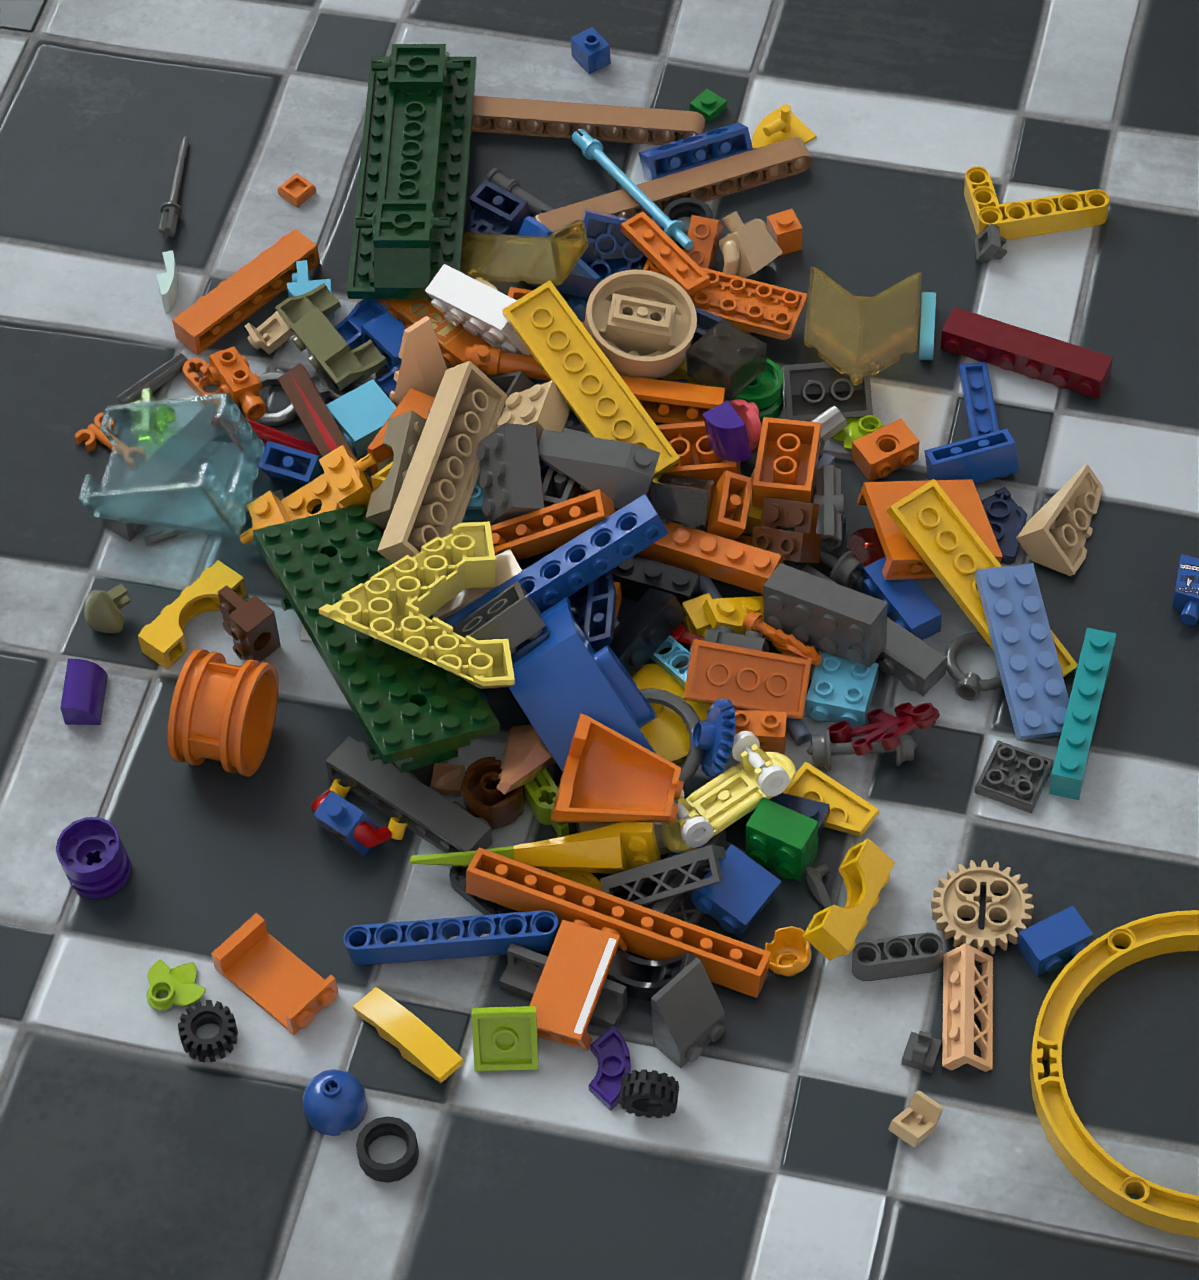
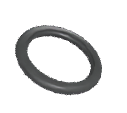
(689, 717)

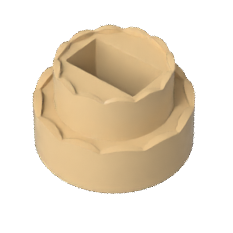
(641, 322)

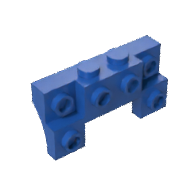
(374, 322)

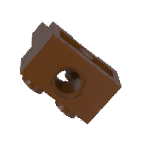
(799, 545)
(249, 624)

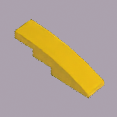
(409, 1034)

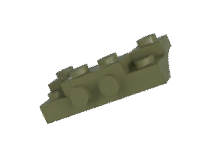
(326, 347)

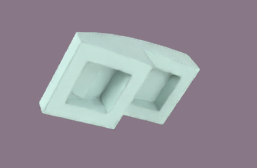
(168, 281)

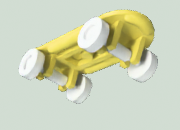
(728, 795)

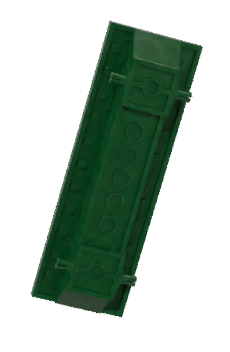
(412, 172)
(403, 703)

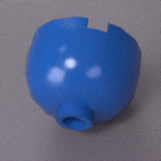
(334, 1102)

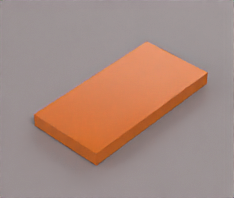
(747, 678)

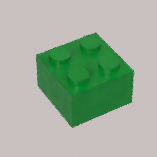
(782, 839)

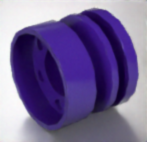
(93, 857)

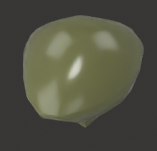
(103, 609)

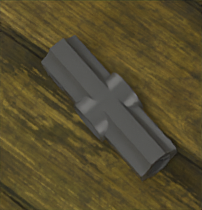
(831, 506)

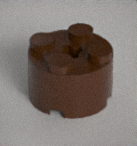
(485, 800)

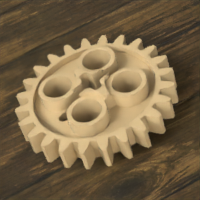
(952, 904)

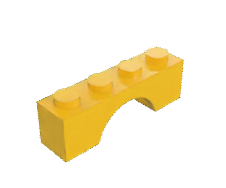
(164, 636)
(864, 874)

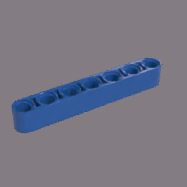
(438, 931)

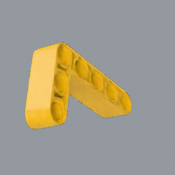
(1033, 215)

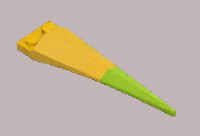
(593, 851)

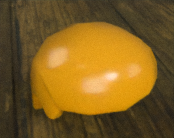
(789, 951)

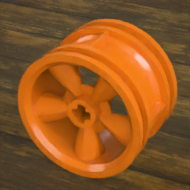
(223, 712)

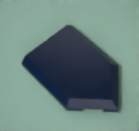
(1006, 521)

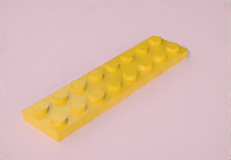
(584, 373)
(953, 553)

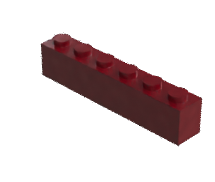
(1026, 352)

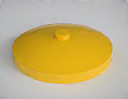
(668, 731)

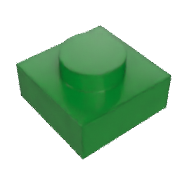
(708, 105)

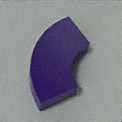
(613, 1064)

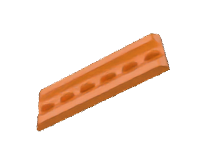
(748, 303)

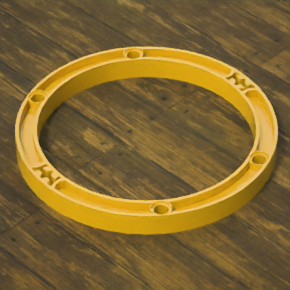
(1072, 1143)

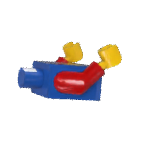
(350, 823)

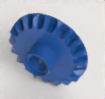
(715, 737)

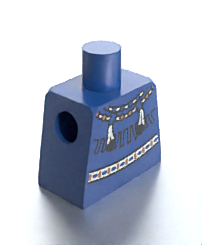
(1187, 590)

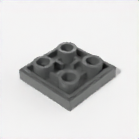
(1014, 776)

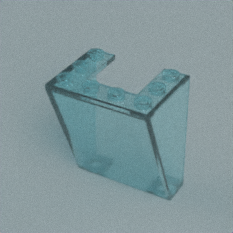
(178, 465)

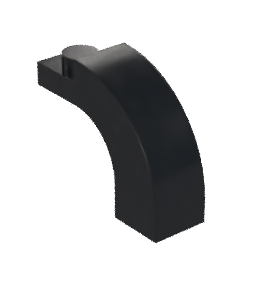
(645, 976)

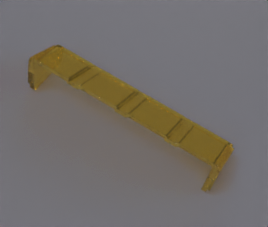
(524, 257)

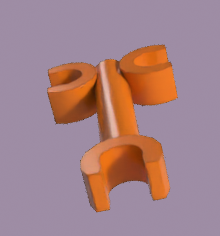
(93, 434)

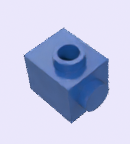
(590, 50)

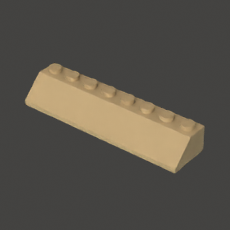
(444, 462)

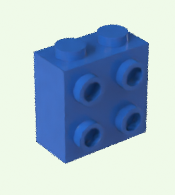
(741, 895)

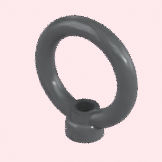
(968, 684)

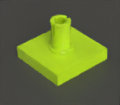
(505, 1038)

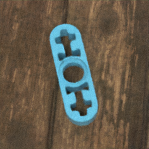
(927, 326)

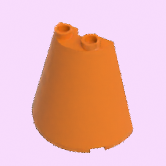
(614, 780)

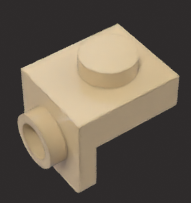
(269, 334)
(917, 1120)

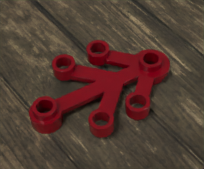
(882, 726)

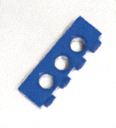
(695, 151)

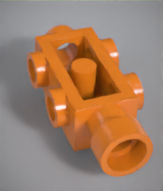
(236, 379)

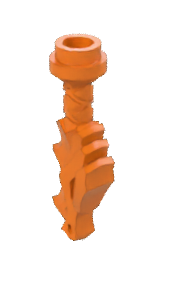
(785, 643)

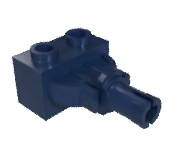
(496, 211)

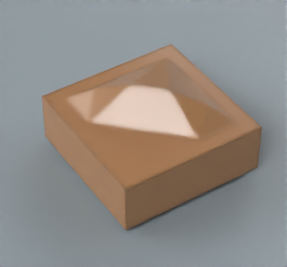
(448, 778)

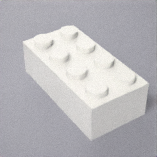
(475, 308)

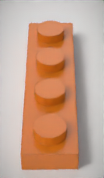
(665, 253)

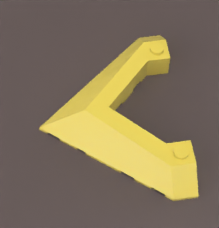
(403, 596)

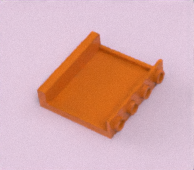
(901, 556)

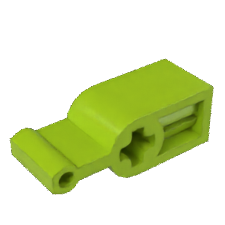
(540, 797)

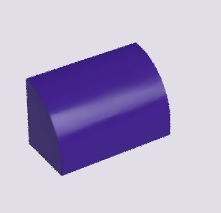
(727, 433)
(83, 693)

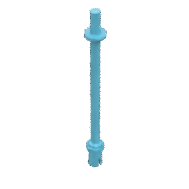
(593, 149)

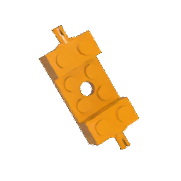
(337, 488)

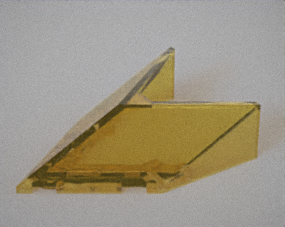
(862, 332)

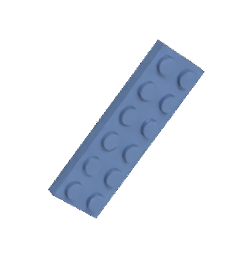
(1024, 650)

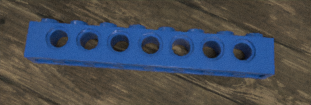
(582, 558)

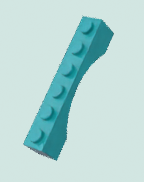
(1082, 714)

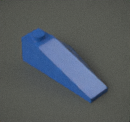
(580, 280)

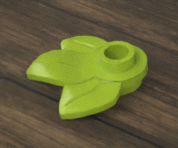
(856, 429)
(174, 982)

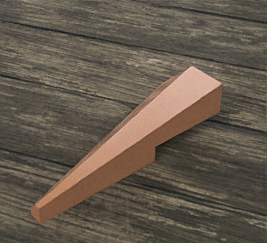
(522, 758)

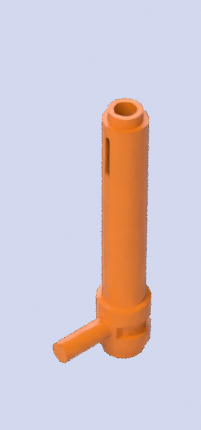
(496, 361)

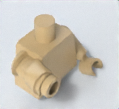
(746, 246)

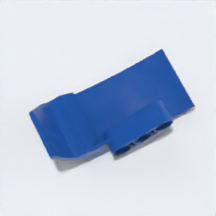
(563, 677)

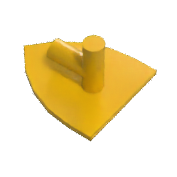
(779, 126)

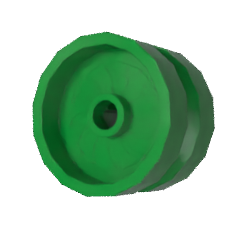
(765, 392)

